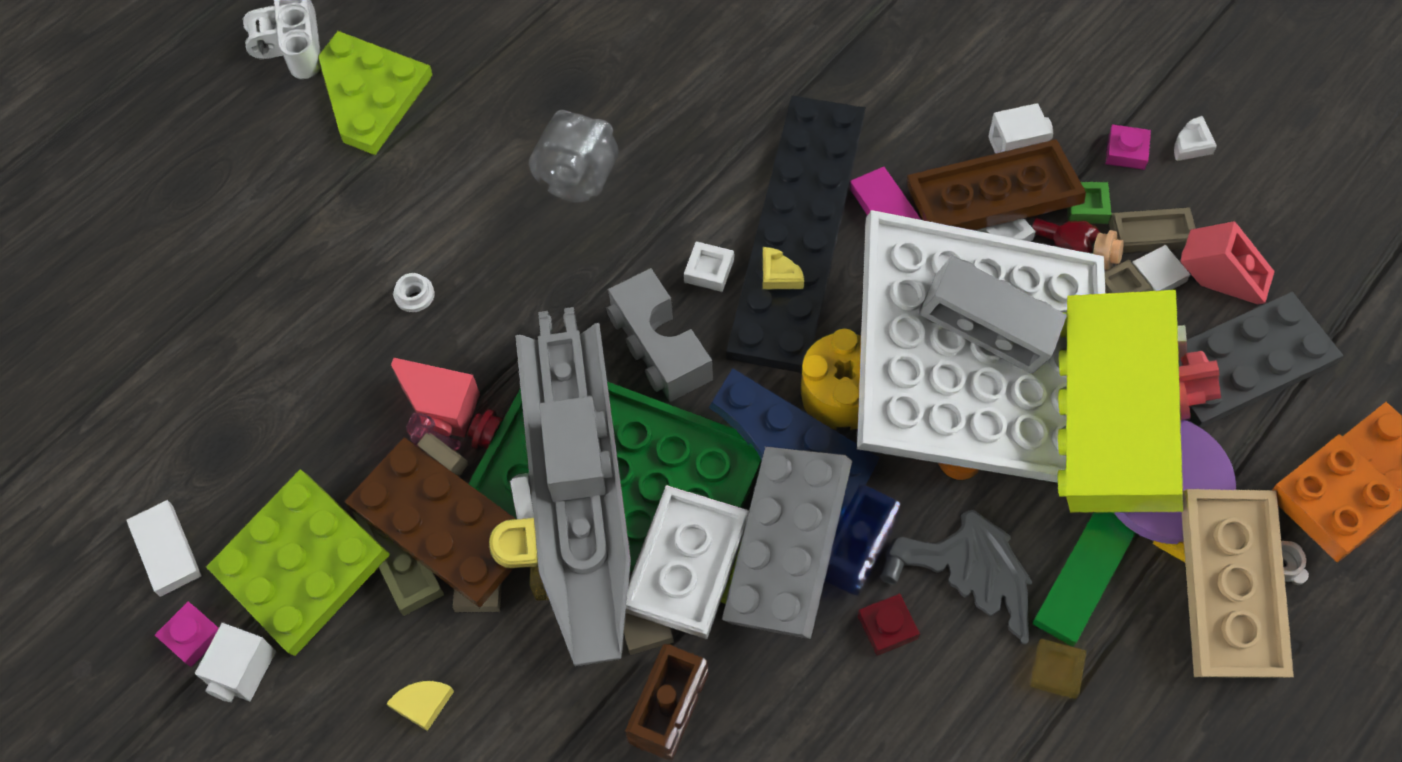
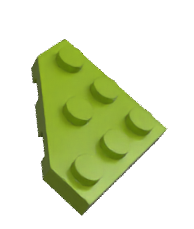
(369, 89)

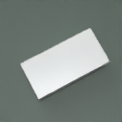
(163, 548)

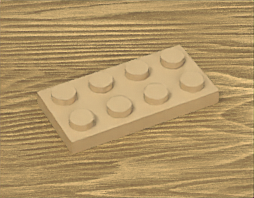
(1236, 584)

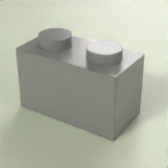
(573, 448)

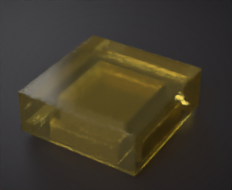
(1058, 668)

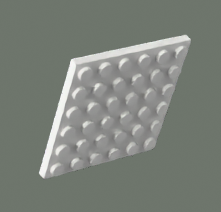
(939, 393)

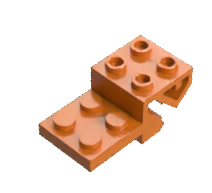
(1348, 485)

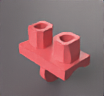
(1197, 381)

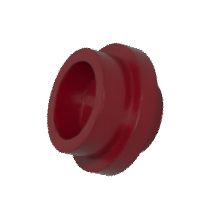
(484, 429)

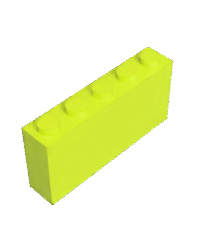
(1121, 403)

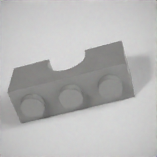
(674, 362)

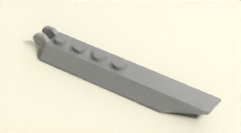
(585, 539)

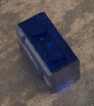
(860, 538)

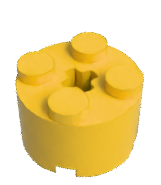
(833, 379)

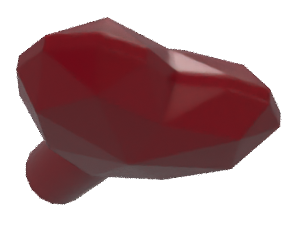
(1070, 235)

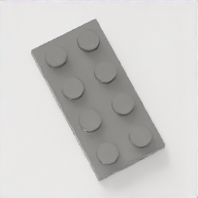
(787, 541)

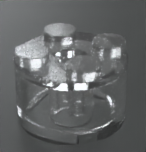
(574, 156)

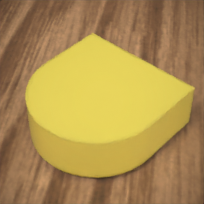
(514, 543)

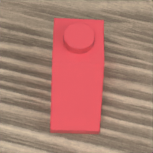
(1227, 262)
(440, 394)

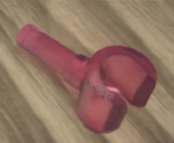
(420, 424)

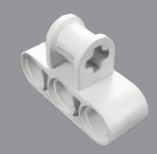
(289, 32)

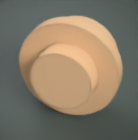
(1109, 247)

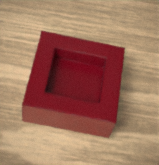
(888, 624)

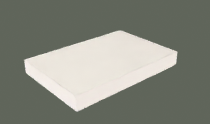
(686, 561)

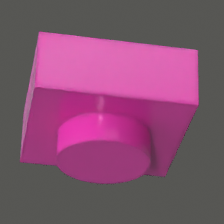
(1128, 147)
(188, 634)

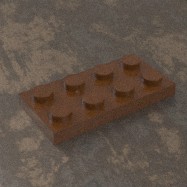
(997, 187)
(434, 519)

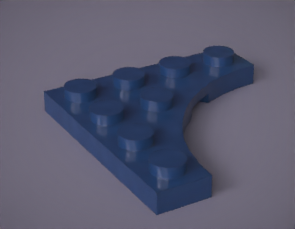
(773, 422)

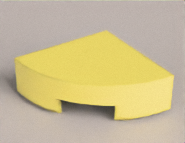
(780, 271)
(421, 702)

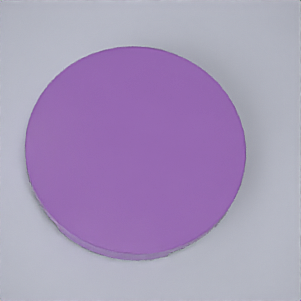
(1203, 467)

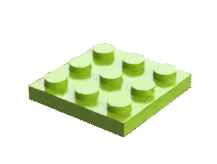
(297, 562)

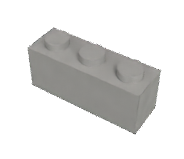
(993, 314)

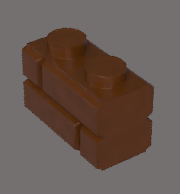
(667, 702)

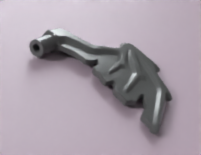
(977, 563)

